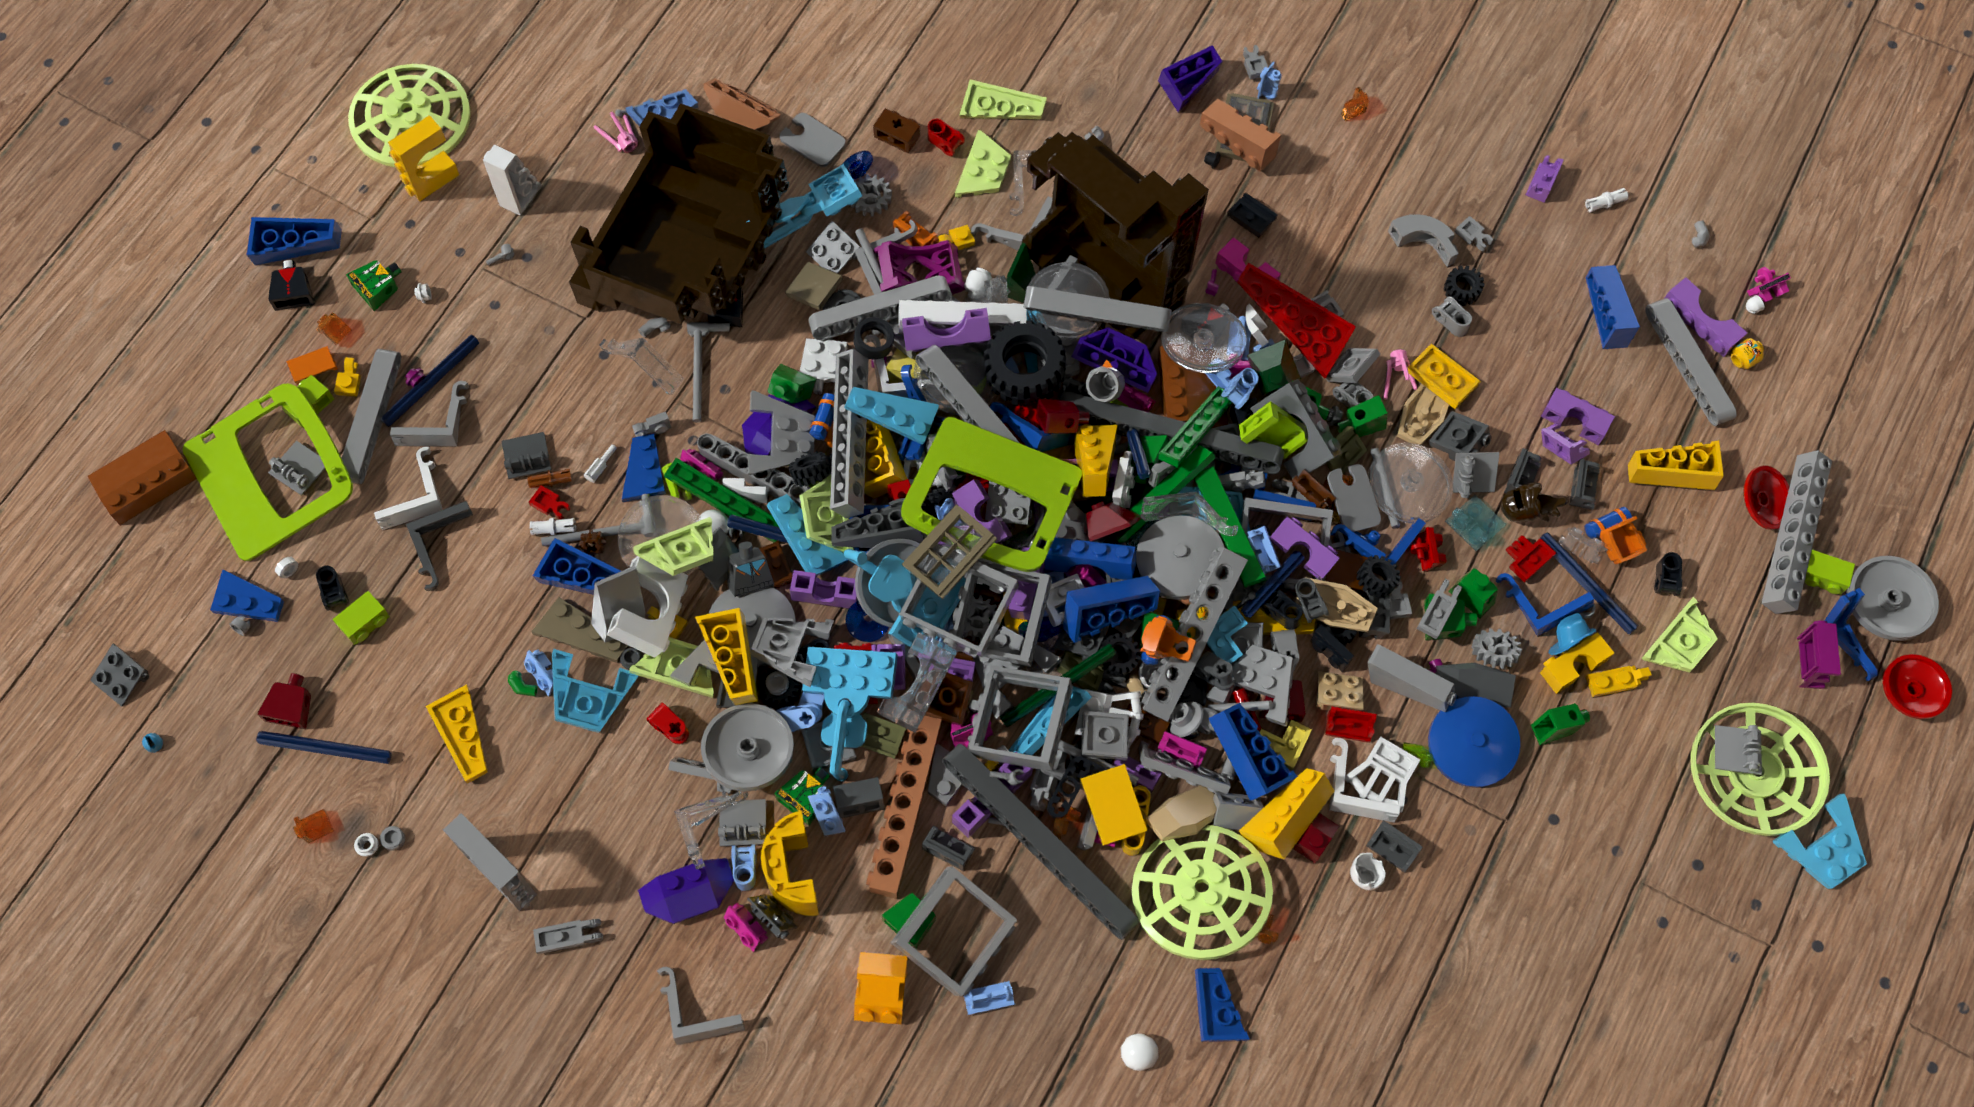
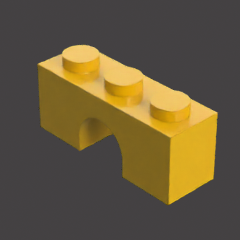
(1590, 651)

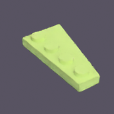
(997, 102)

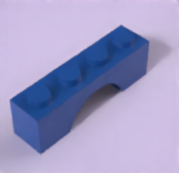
(1114, 559)

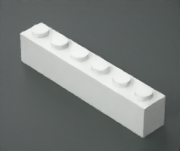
(950, 313)

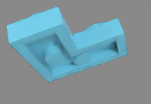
(1220, 640)

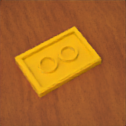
(1443, 376)
(1113, 804)

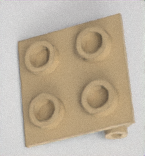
(1339, 691)

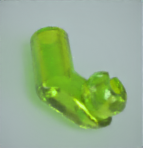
(1420, 751)

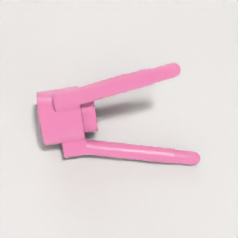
(626, 141)
(1399, 362)

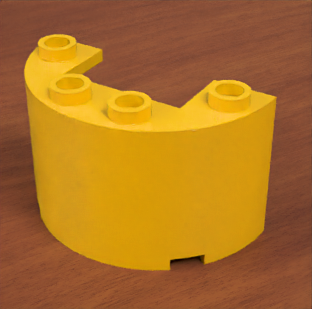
(785, 836)

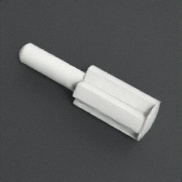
(599, 465)

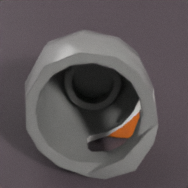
(1105, 383)

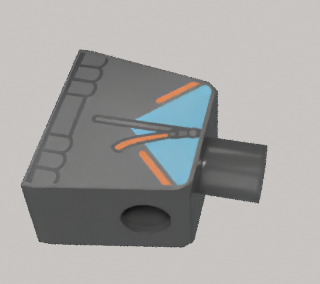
(748, 570)

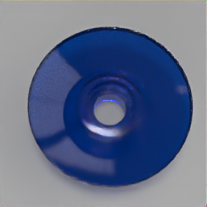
(858, 164)
(860, 628)
(1046, 630)

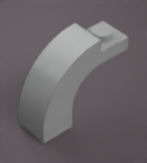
(1427, 230)

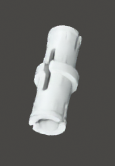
(1606, 200)
(553, 526)

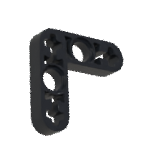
(1090, 769)

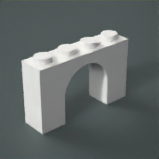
(646, 634)

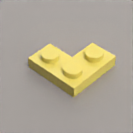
(1291, 744)

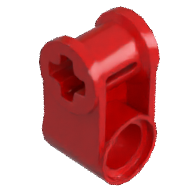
(946, 139)
(666, 722)

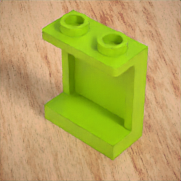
(1274, 427)

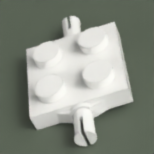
(820, 360)
(1124, 481)

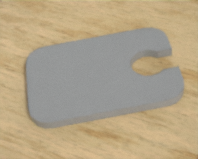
(816, 142)
(1355, 502)

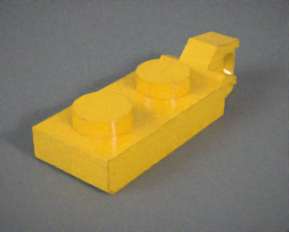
(1616, 680)

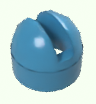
(157, 740)

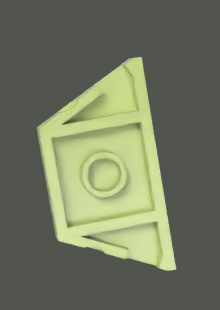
(983, 168)
(818, 515)
(680, 548)
(1683, 640)
(666, 662)

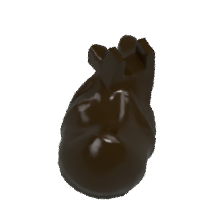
(1528, 504)

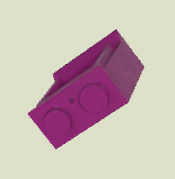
(1819, 654)

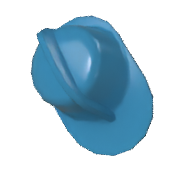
(1570, 632)

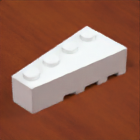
(510, 179)

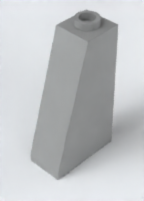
(1409, 679)

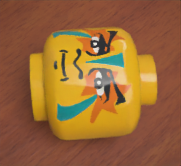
(1747, 353)

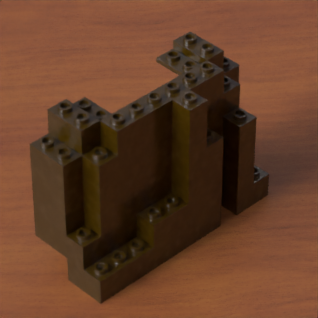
(1116, 222)
(680, 224)

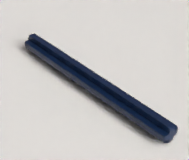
(429, 380)
(1590, 585)
(324, 747)

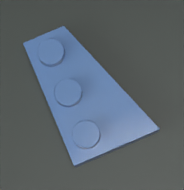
(664, 107)

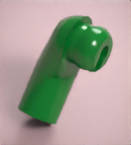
(518, 685)

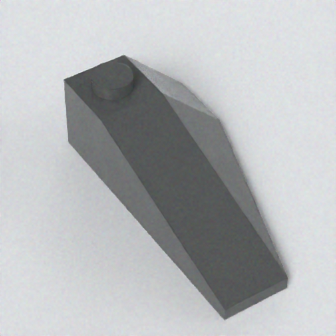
(875, 528)

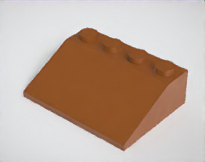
(1183, 390)
(141, 477)

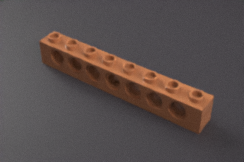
(890, 884)

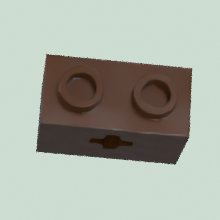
(896, 130)

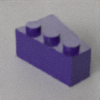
(1187, 77)

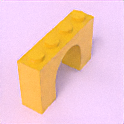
(409, 149)

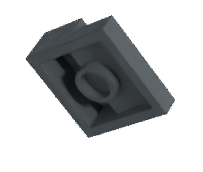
(1460, 435)

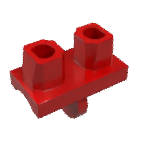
(1426, 549)

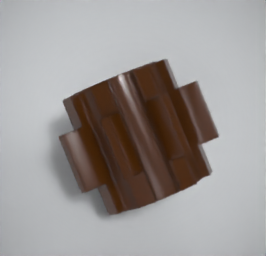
(589, 538)

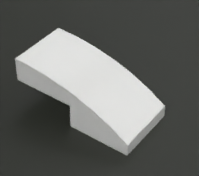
(1256, 325)
(751, 493)

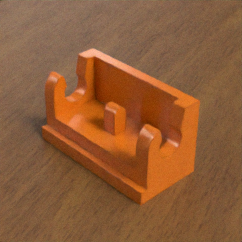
(921, 238)
(311, 364)

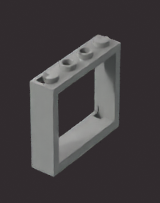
(1292, 510)
(982, 571)
(966, 595)
(986, 701)
(490, 862)
(921, 912)

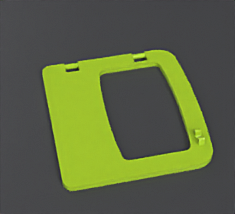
(1004, 463)
(235, 492)

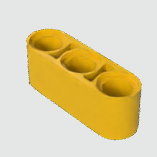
(1144, 807)

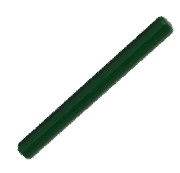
(1044, 695)

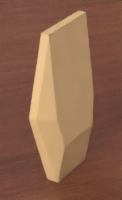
(1421, 416)
(1344, 606)
(1183, 814)

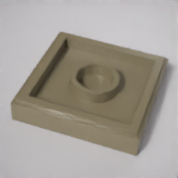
(814, 286)

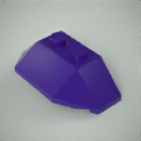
(1122, 352)
(759, 425)
(687, 891)

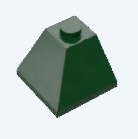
(1020, 274)
(1274, 366)

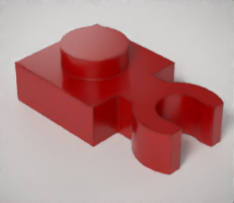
(547, 501)

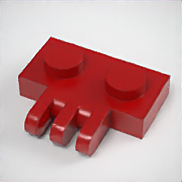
(1528, 557)

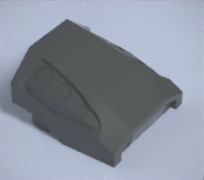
(717, 570)

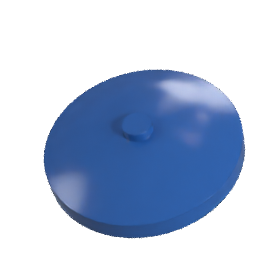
(1474, 742)

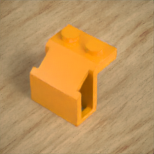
(880, 988)

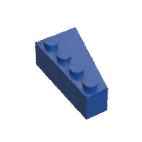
(290, 238)
(1611, 307)
(571, 568)
(1108, 605)
(1250, 752)

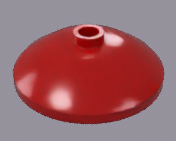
(1765, 496)
(1927, 681)

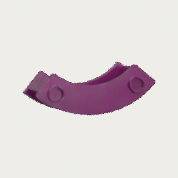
(896, 258)

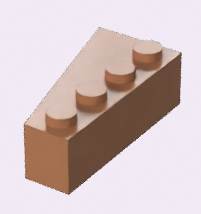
(1240, 134)

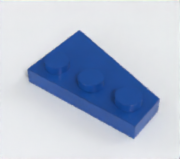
(643, 470)
(244, 599)
(1216, 1010)

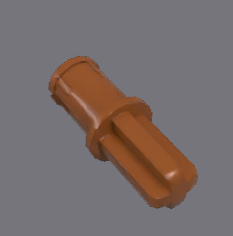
(550, 478)

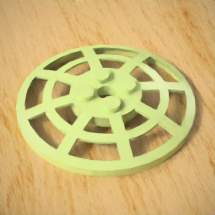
(403, 98)
(1772, 772)
(1206, 902)

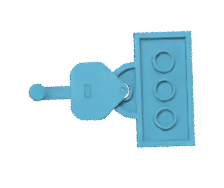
(828, 194)
(894, 583)
(847, 677)

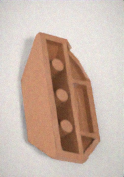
(738, 105)

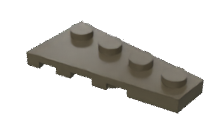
(574, 628)

